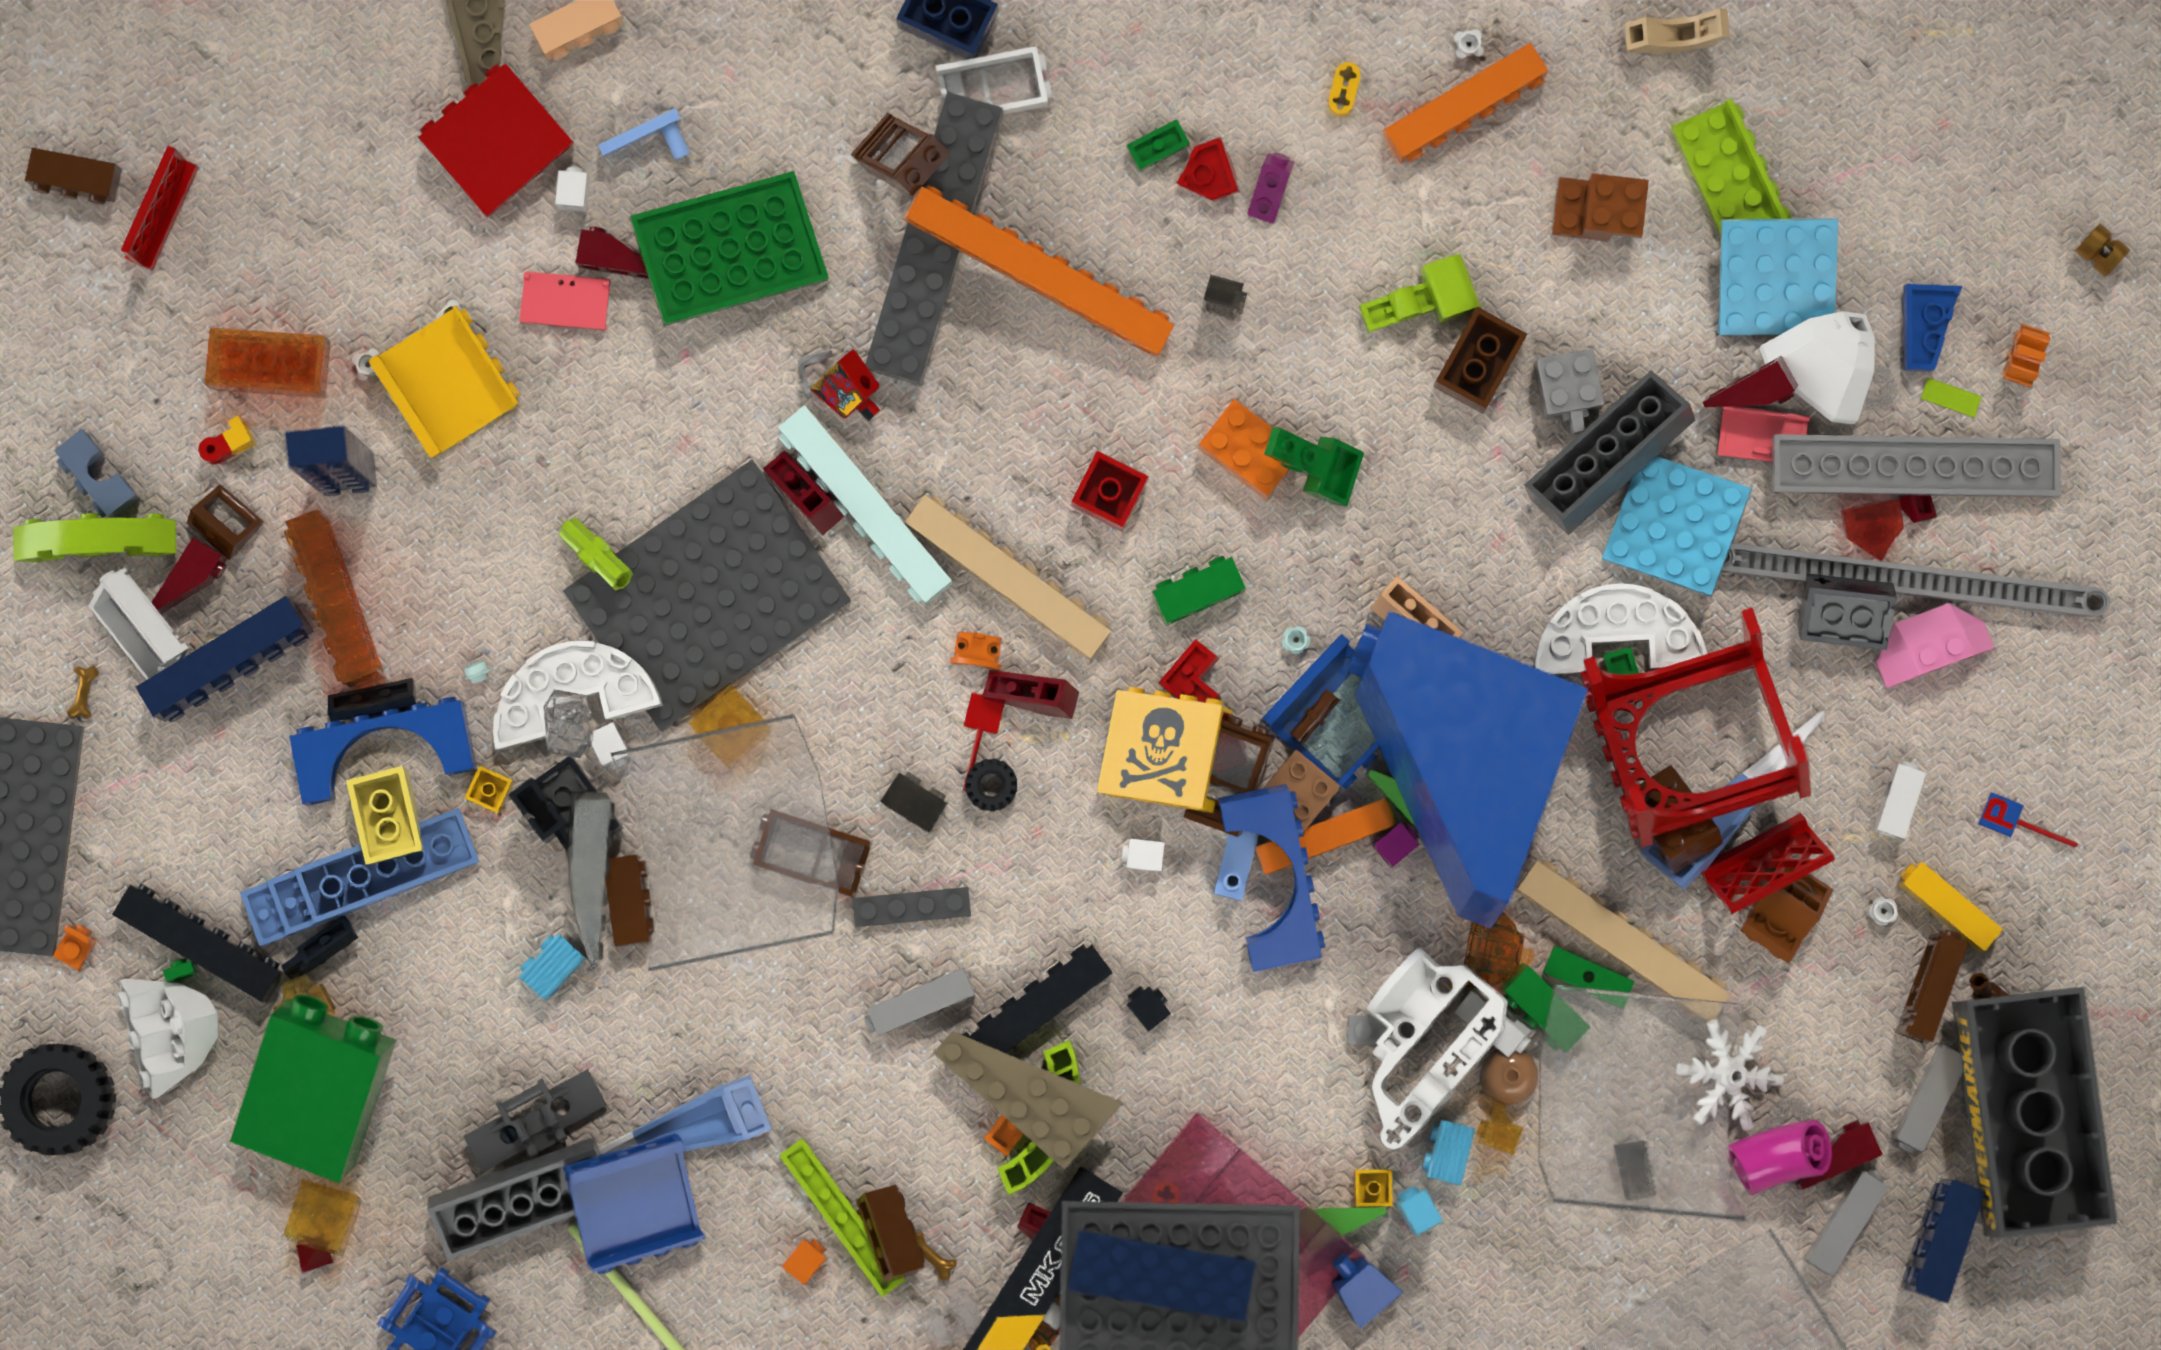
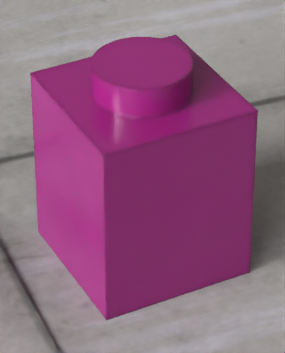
(1397, 844)

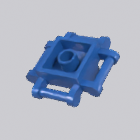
(437, 1319)

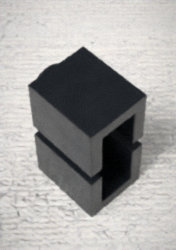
(533, 800)

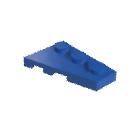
(1925, 322)

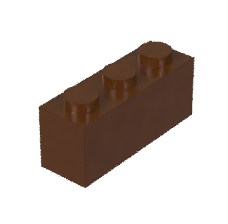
(73, 176)
(629, 901)
(890, 1233)

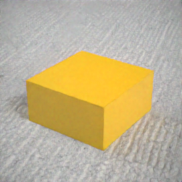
(489, 789)
(1373, 1187)

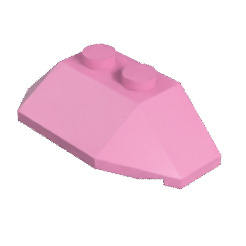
(1931, 643)

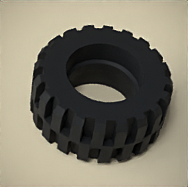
(18, 1091)

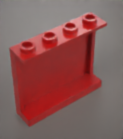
(495, 139)

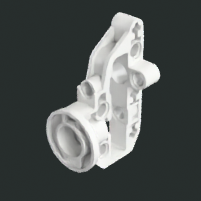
(1414, 997)

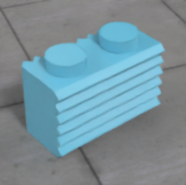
(552, 966)
(1449, 1152)

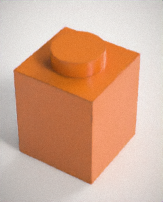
(805, 1260)

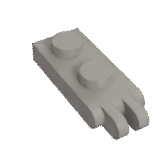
(1368, 1030)

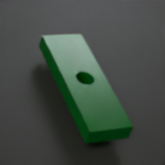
(1571, 968)

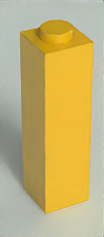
(1949, 906)

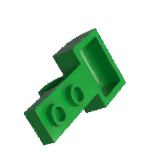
(1329, 464)

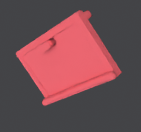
(565, 303)
(1752, 430)

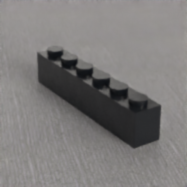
(199, 943)
(1042, 1000)

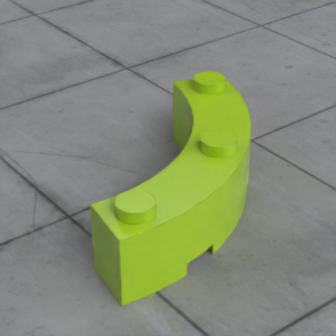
(94, 537)
(1033, 1161)

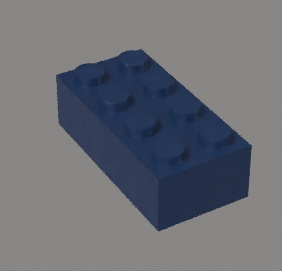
(1943, 1239)

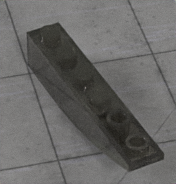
(588, 866)

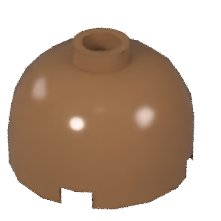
(1509, 1078)

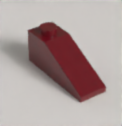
(607, 254)
(1760, 387)
(803, 492)
(192, 572)
(1032, 693)
(1849, 1149)

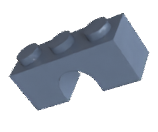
(79, 456)

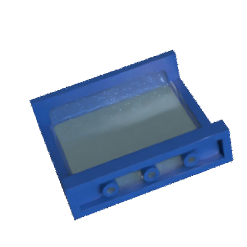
(1345, 737)

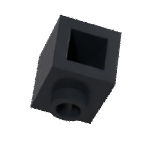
(1148, 1006)

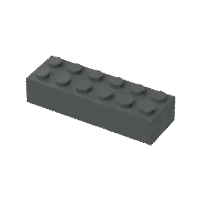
(1610, 452)
(506, 1201)

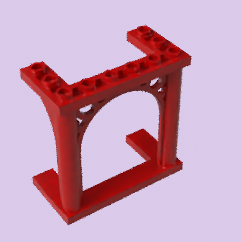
(1615, 692)

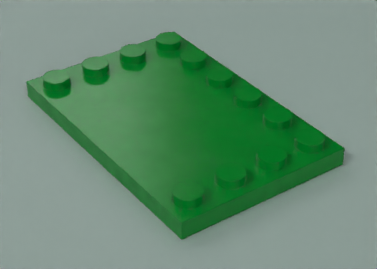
(728, 248)

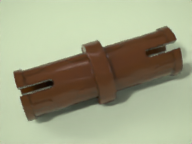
(1314, 716)

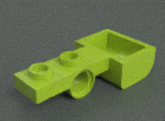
(1445, 290)

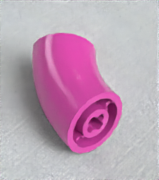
(1781, 1155)

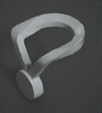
(812, 358)

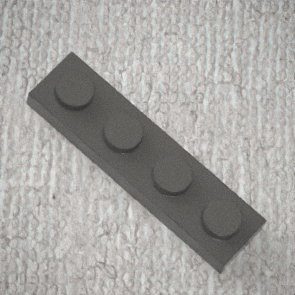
(911, 907)

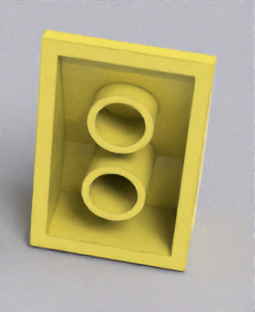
(385, 814)

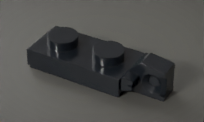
(320, 948)

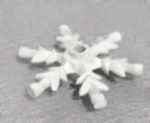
(1729, 1075)

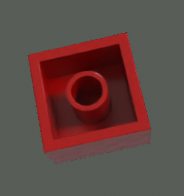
(1109, 491)

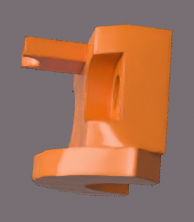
(977, 650)

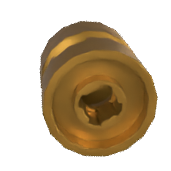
(2095, 243)

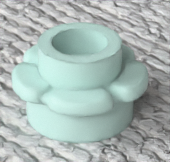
(1298, 632)
(476, 672)

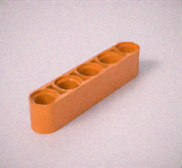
(1331, 834)

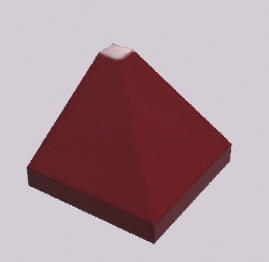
(1918, 507)
(1032, 1220)
(312, 1258)

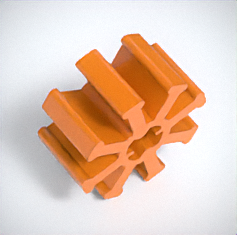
(2026, 355)

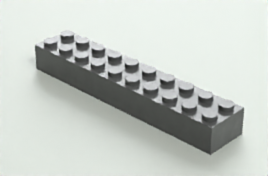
(924, 263)

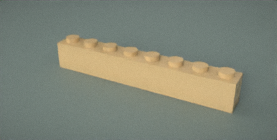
(1007, 577)
(1616, 936)

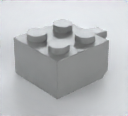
(1569, 387)

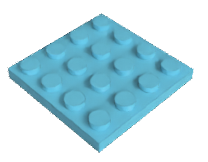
(1776, 273)
(1677, 525)

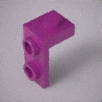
(1270, 187)

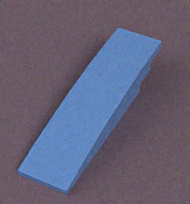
(346, 884)

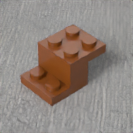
(1600, 207)
(1787, 916)

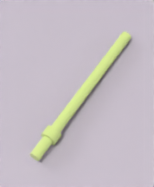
(634, 1300)

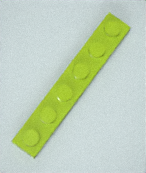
(836, 1210)

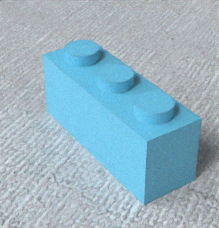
(1417, 1210)

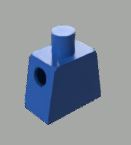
(1362, 1288)

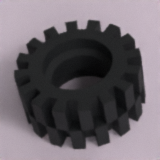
(985, 802)

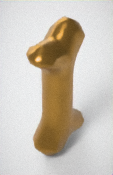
(85, 677)
(942, 1265)

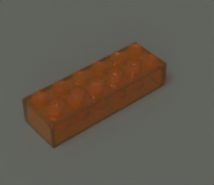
(334, 598)

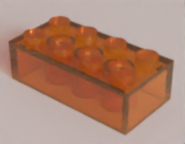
(267, 362)

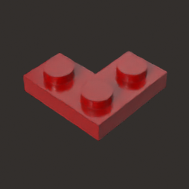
(1188, 672)

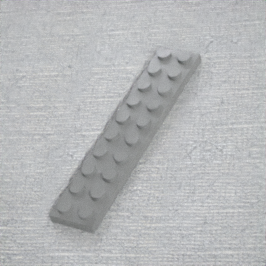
(1916, 465)

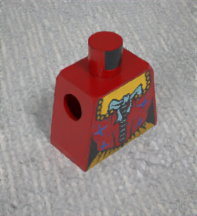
(848, 387)

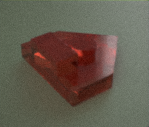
(1873, 525)

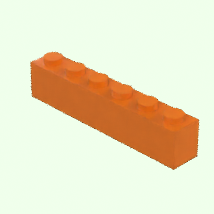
(1465, 103)

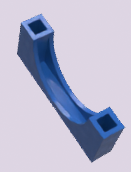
(321, 751)
(1294, 934)

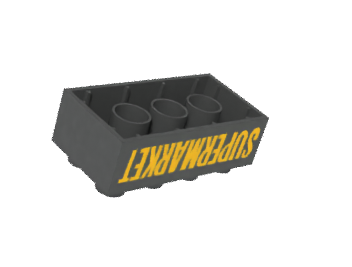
(2034, 1112)

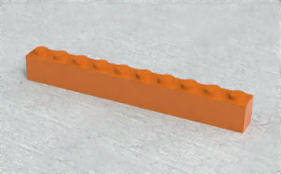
(1038, 271)

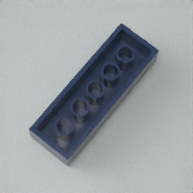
(331, 460)
(224, 660)
(1162, 1275)

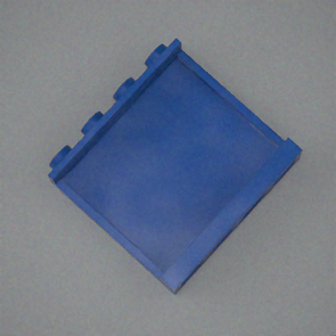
(633, 1203)

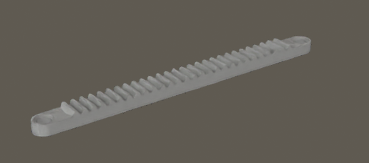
(1919, 580)

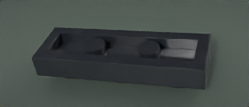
(371, 699)

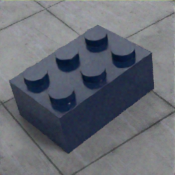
(950, 24)

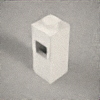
(1899, 800)
(1514, 1033)

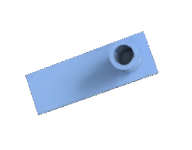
(665, 123)
(1236, 865)

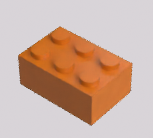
(1239, 446)

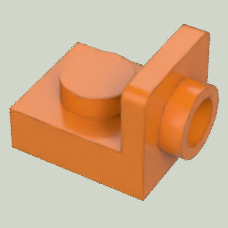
(75, 946)

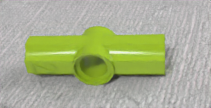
(595, 553)

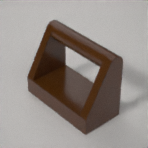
(214, 530)

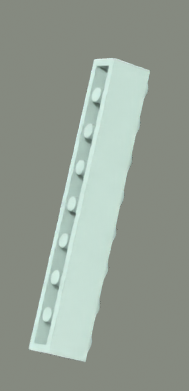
(864, 505)

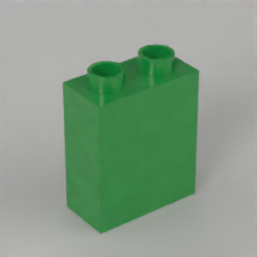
(313, 1088)

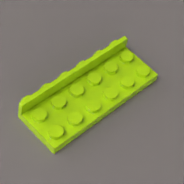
(1728, 166)

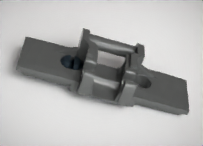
(538, 1130)

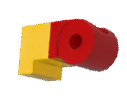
(227, 444)

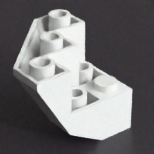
(1829, 361)
(167, 1029)

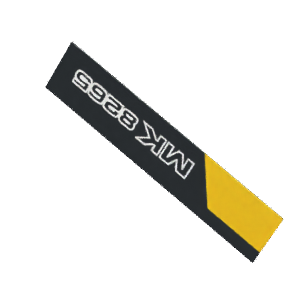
(1037, 1275)

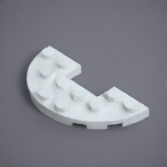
(1617, 615)
(574, 668)

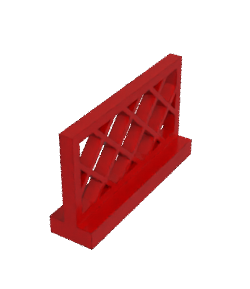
(159, 209)
(1763, 852)

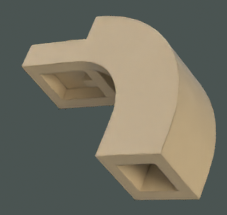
(1677, 35)

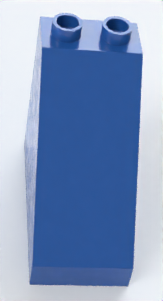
(1469, 750)

